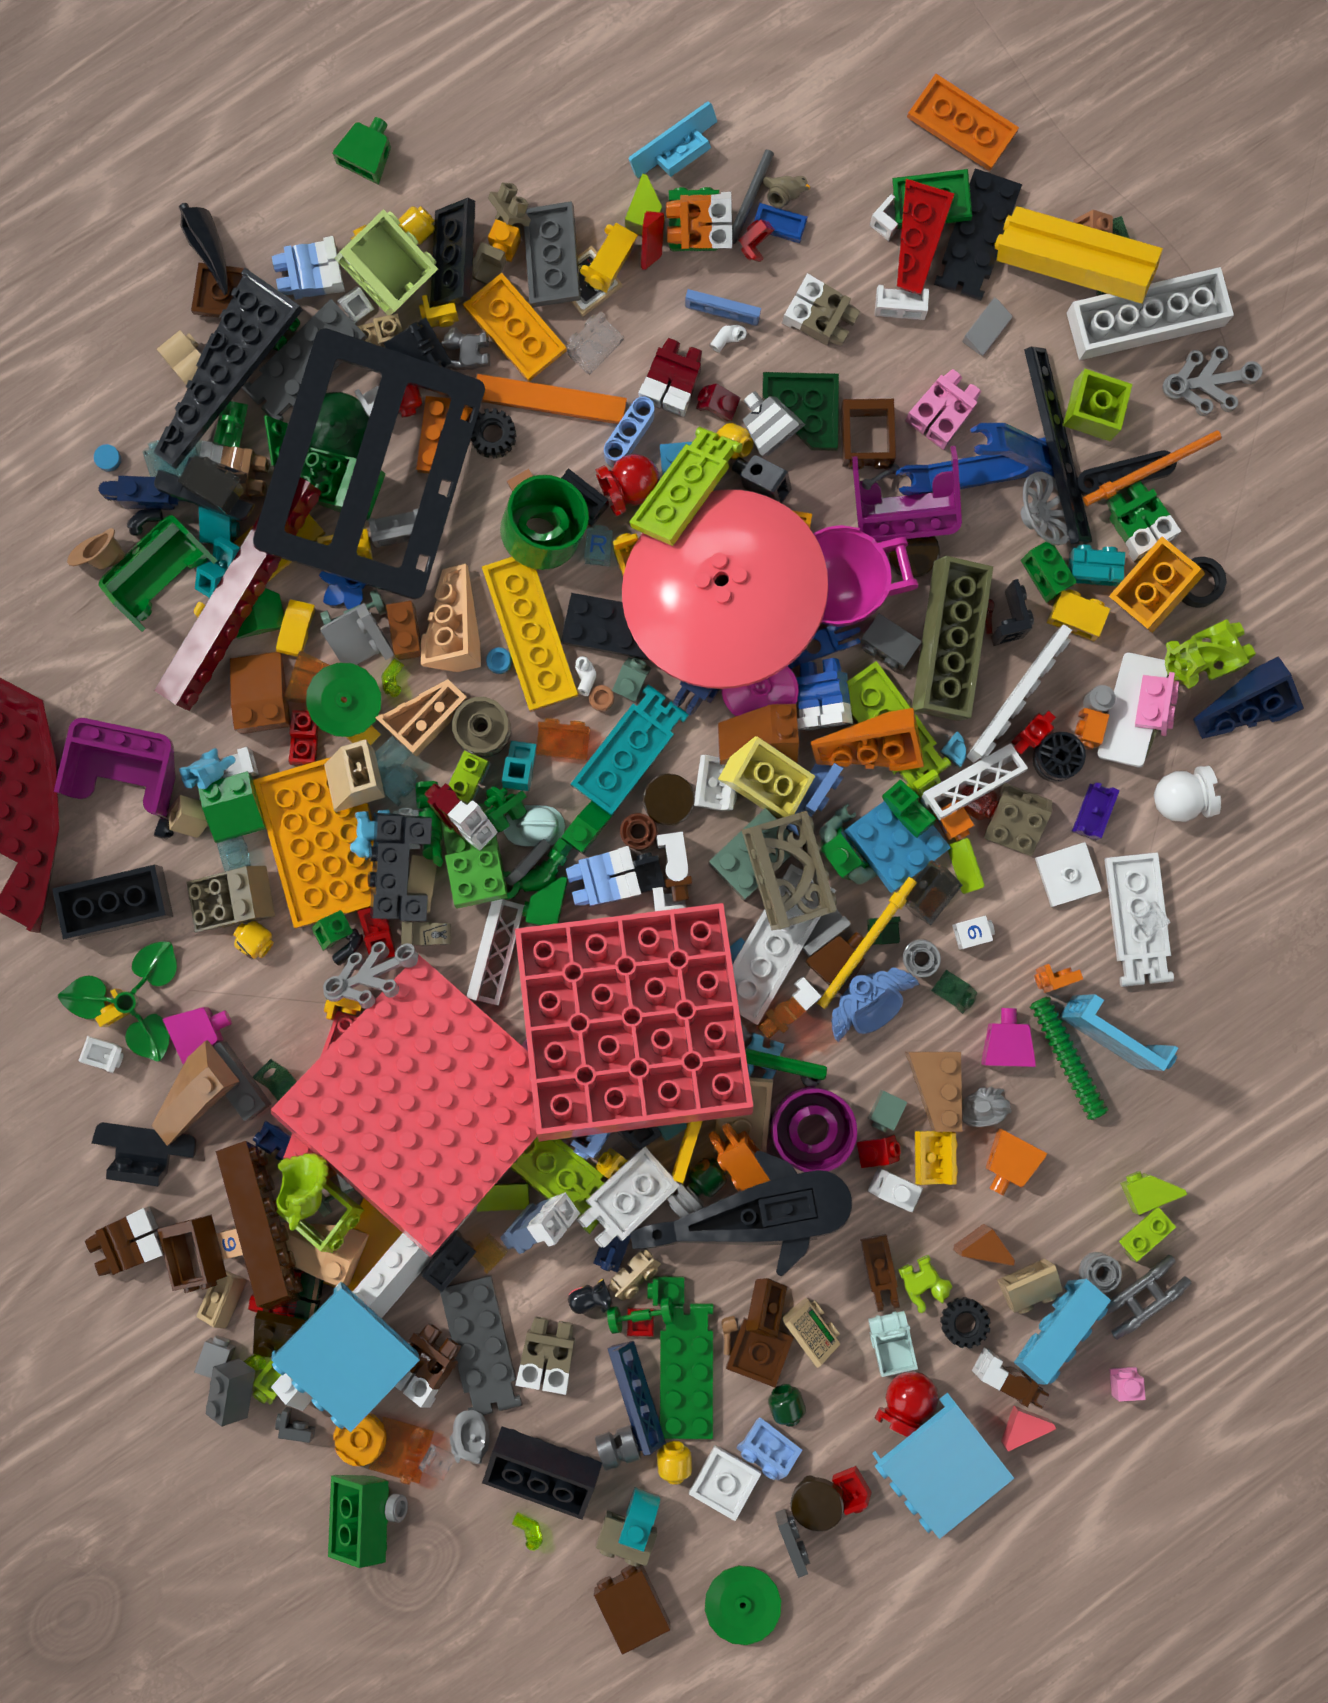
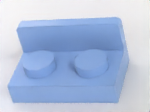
(594, 1147)
(769, 1450)

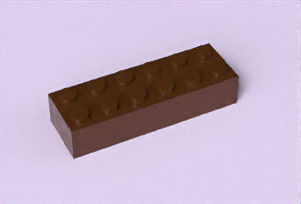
(259, 1225)

